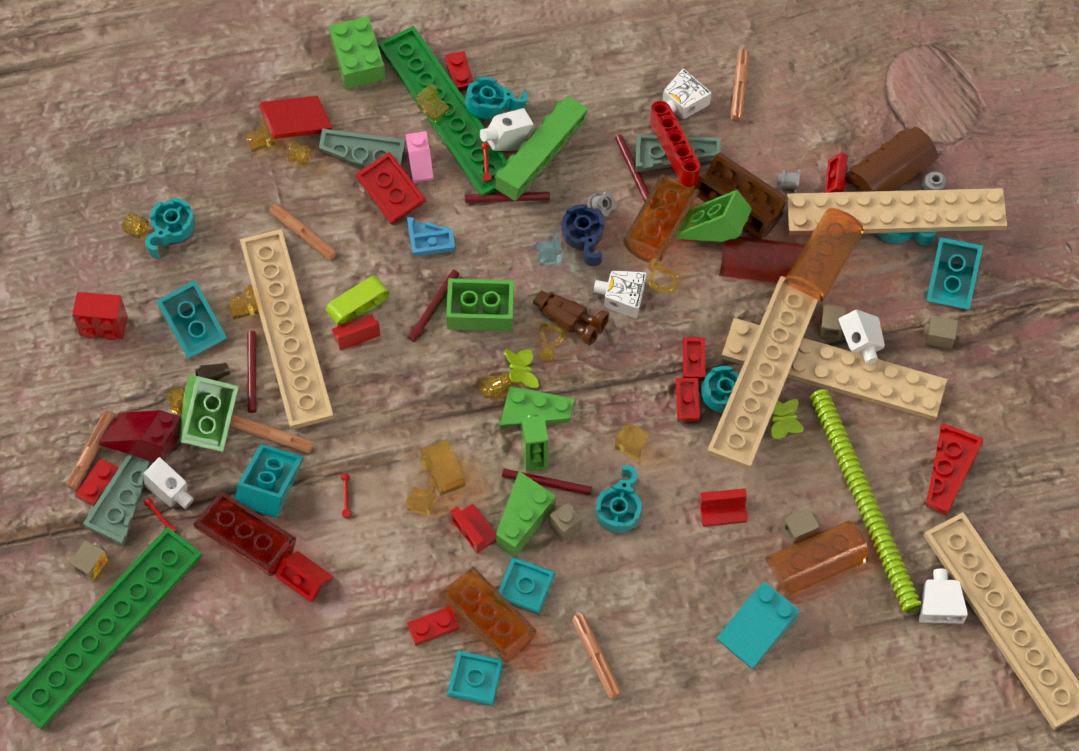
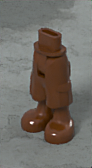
(570, 314)

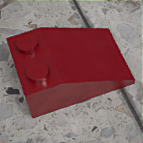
(143, 434)

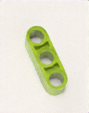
(357, 301)

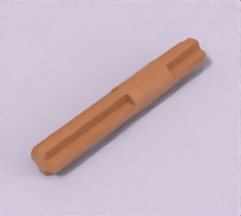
(739, 85)
(303, 231)
(271, 434)
(90, 451)
(596, 655)

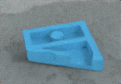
(429, 238)

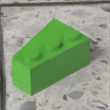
(524, 514)

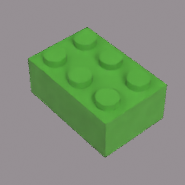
(357, 52)
(480, 304)

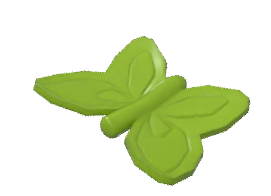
(520, 371)
(786, 419)

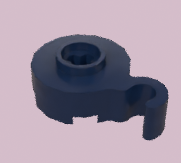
(586, 237)

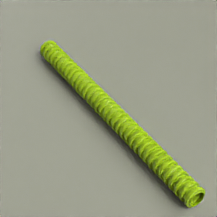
(864, 499)

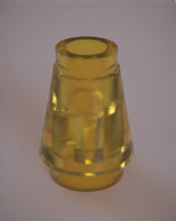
(495, 385)

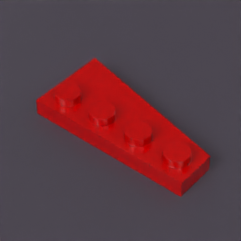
(951, 466)

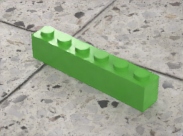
(540, 148)

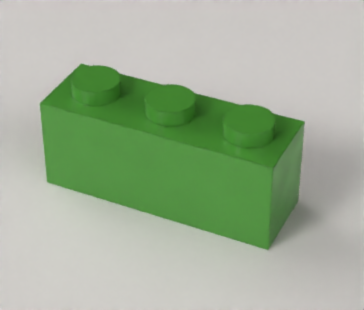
(535, 443)

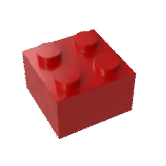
(100, 315)

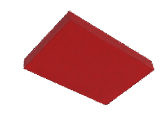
(295, 117)
(390, 188)

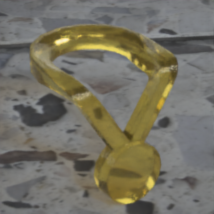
(653, 265)
(547, 352)

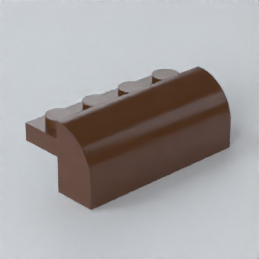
(894, 162)
(727, 176)

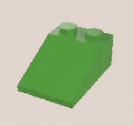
(716, 219)
(207, 412)

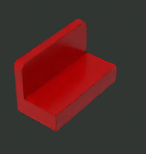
(356, 332)
(723, 507)
(473, 527)
(302, 575)

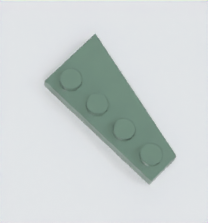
(652, 156)
(117, 504)

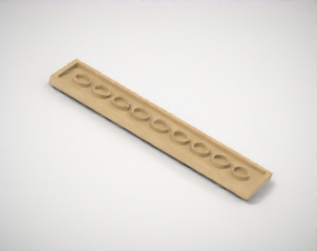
(903, 210)
(286, 329)
(848, 374)
(762, 376)
(1007, 619)

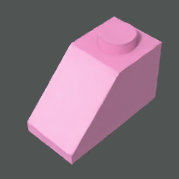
(419, 157)

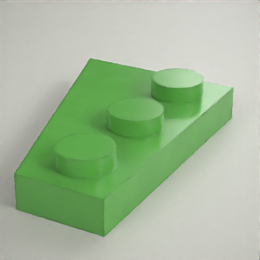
(527, 402)

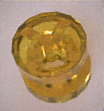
(299, 153)
(135, 225)
(174, 396)

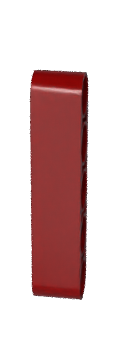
(675, 143)

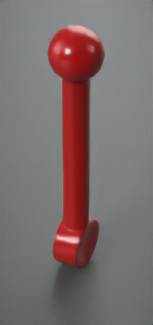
(486, 177)
(149, 503)
(345, 512)

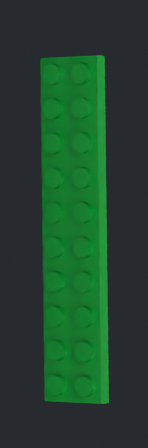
(457, 127)
(103, 628)

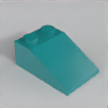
(954, 273)
(191, 319)
(268, 480)
(758, 625)

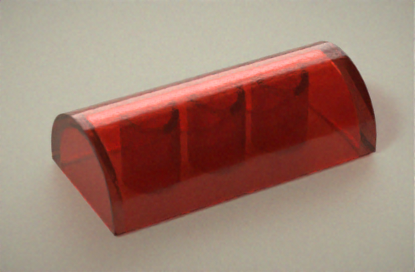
(758, 258)
(246, 533)

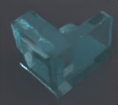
(550, 251)

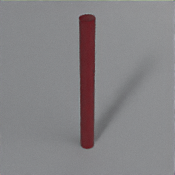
(631, 165)
(500, 197)
(431, 308)
(251, 371)
(550, 482)

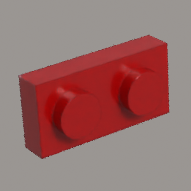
(459, 70)
(836, 173)
(693, 357)
(687, 400)
(96, 482)
(432, 626)

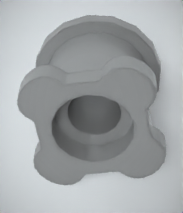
(789, 180)
(934, 181)
(603, 203)

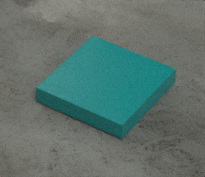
(526, 585)
(475, 678)

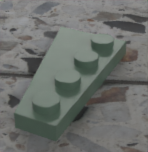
(360, 148)

